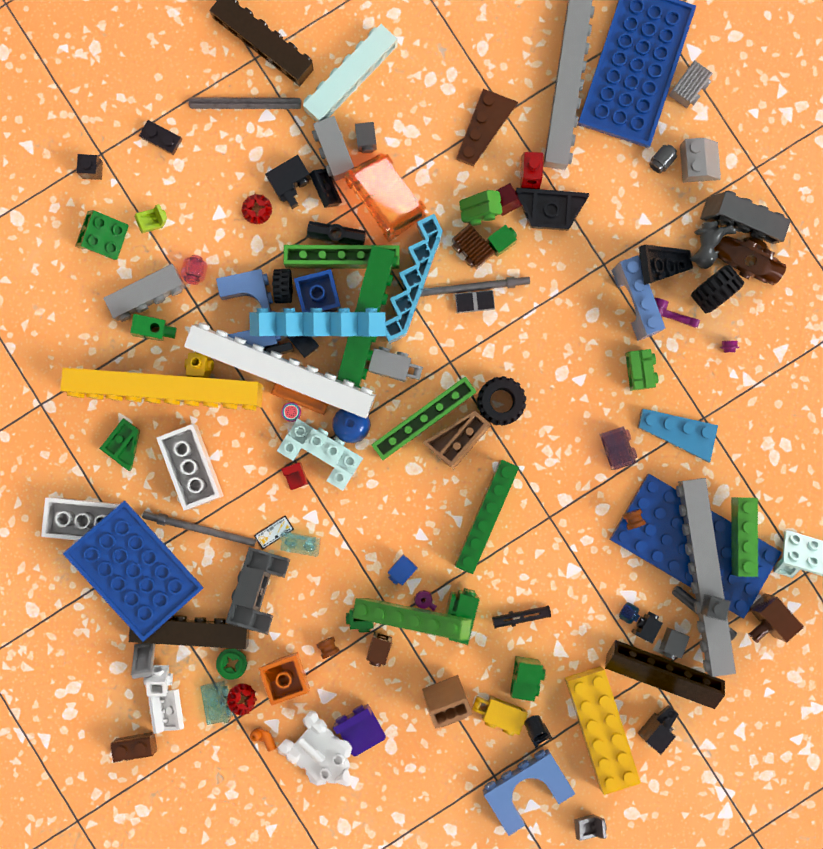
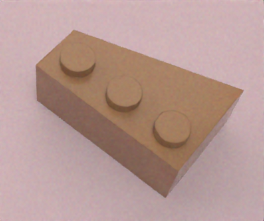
(458, 439)

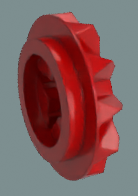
(264, 213)
(235, 695)

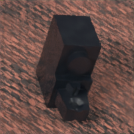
(287, 178)
(658, 729)

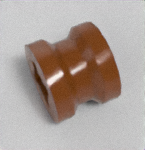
(634, 519)
(328, 647)

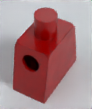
(531, 170)

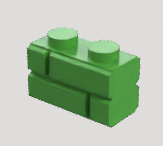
(480, 207)
(641, 369)

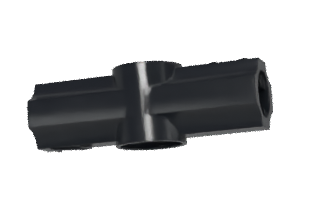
(323, 232)

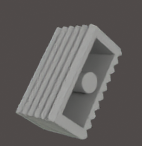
(690, 84)

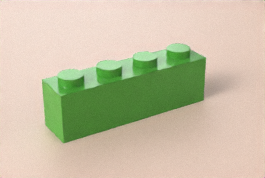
(744, 536)

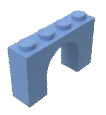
(253, 285)
(648, 318)
(540, 767)

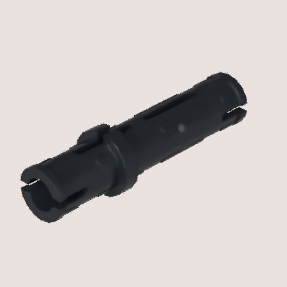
(498, 621)

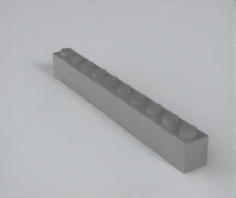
(568, 84)
(705, 573)

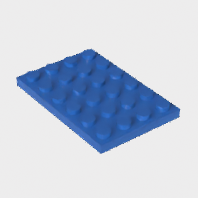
(133, 570)

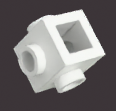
(159, 681)

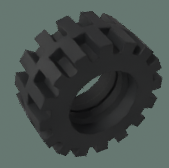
(282, 286)

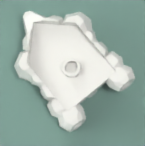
(319, 753)

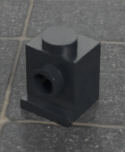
(648, 627)

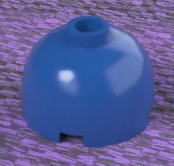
(350, 427)

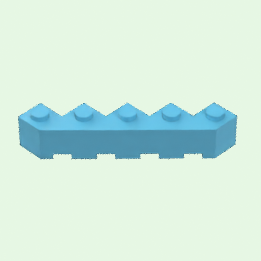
(414, 278)
(317, 323)

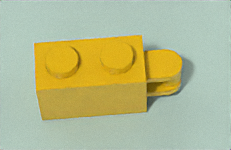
(501, 714)

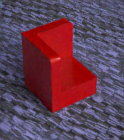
(295, 476)

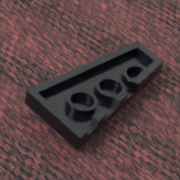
(663, 262)

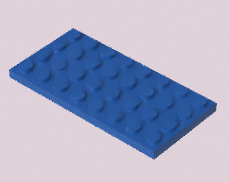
(636, 68)
(663, 544)

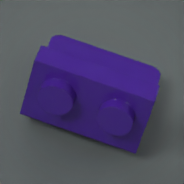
(360, 729)

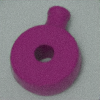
(428, 603)

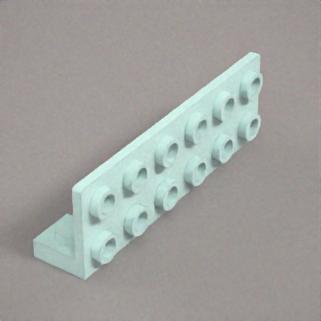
(800, 553)

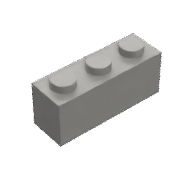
(332, 147)

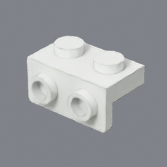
(166, 712)

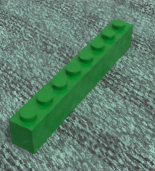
(371, 295)

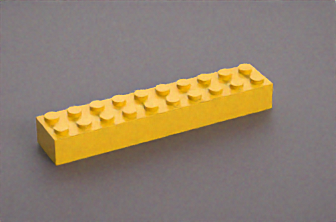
(159, 388)

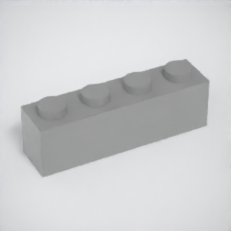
(144, 293)

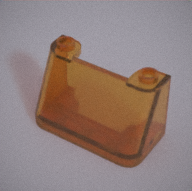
(385, 195)

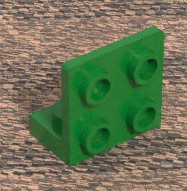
(102, 234)

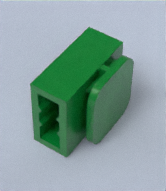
(464, 606)

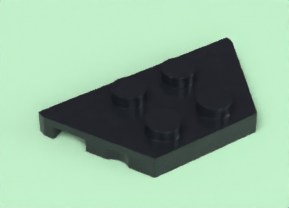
(551, 208)

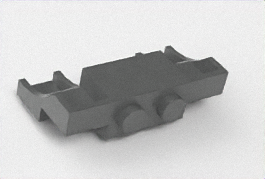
(251, 590)

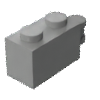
(393, 365)

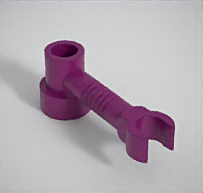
(662, 306)

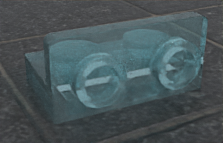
(300, 543)
(215, 702)

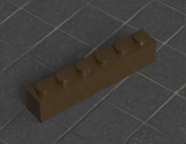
(262, 40)
(197, 633)
(665, 674)

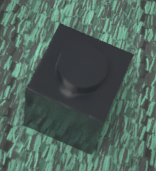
(89, 167)

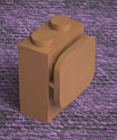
(447, 702)

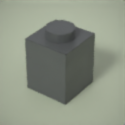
(366, 137)
(715, 607)
(674, 643)

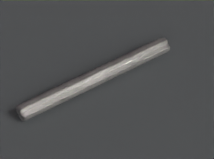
(244, 103)

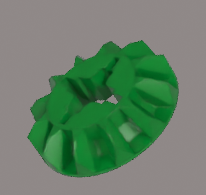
(229, 672)

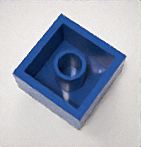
(317, 291)

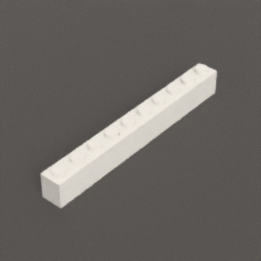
(280, 370)

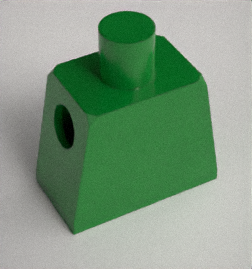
(143, 326)

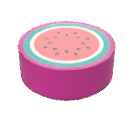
(291, 412)

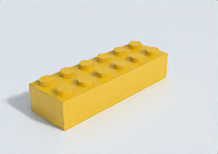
(602, 730)

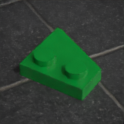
(122, 444)

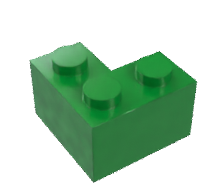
(526, 678)

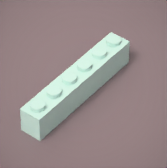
(350, 74)

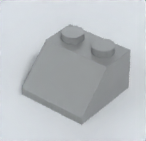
(700, 160)

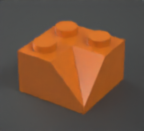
(284, 678)

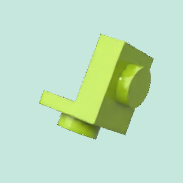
(151, 219)

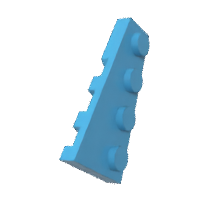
(685, 433)

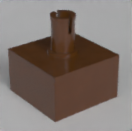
(774, 619)

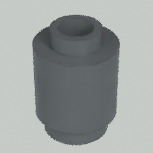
(663, 158)

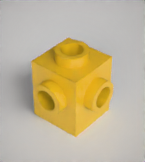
(198, 365)

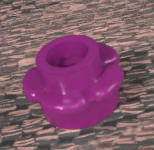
(729, 346)

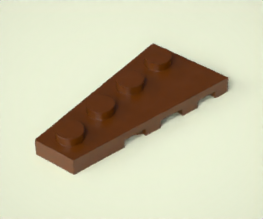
(486, 121)

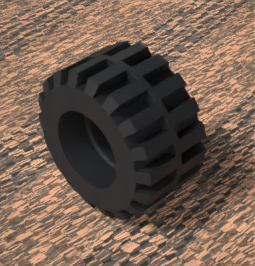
(717, 289)
(513, 389)

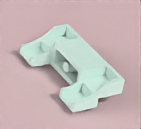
(320, 445)

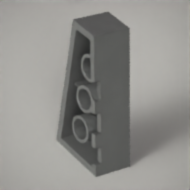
(746, 217)

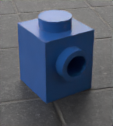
(402, 570)

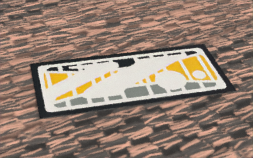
(273, 532)

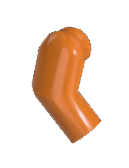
(264, 736)

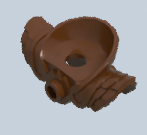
(767, 267)

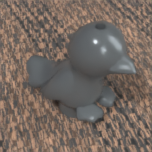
(710, 237)

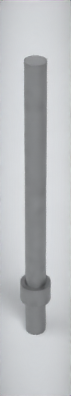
(509, 282)
(163, 519)

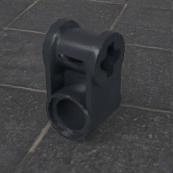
(537, 730)

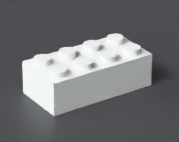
(190, 467)
(72, 517)

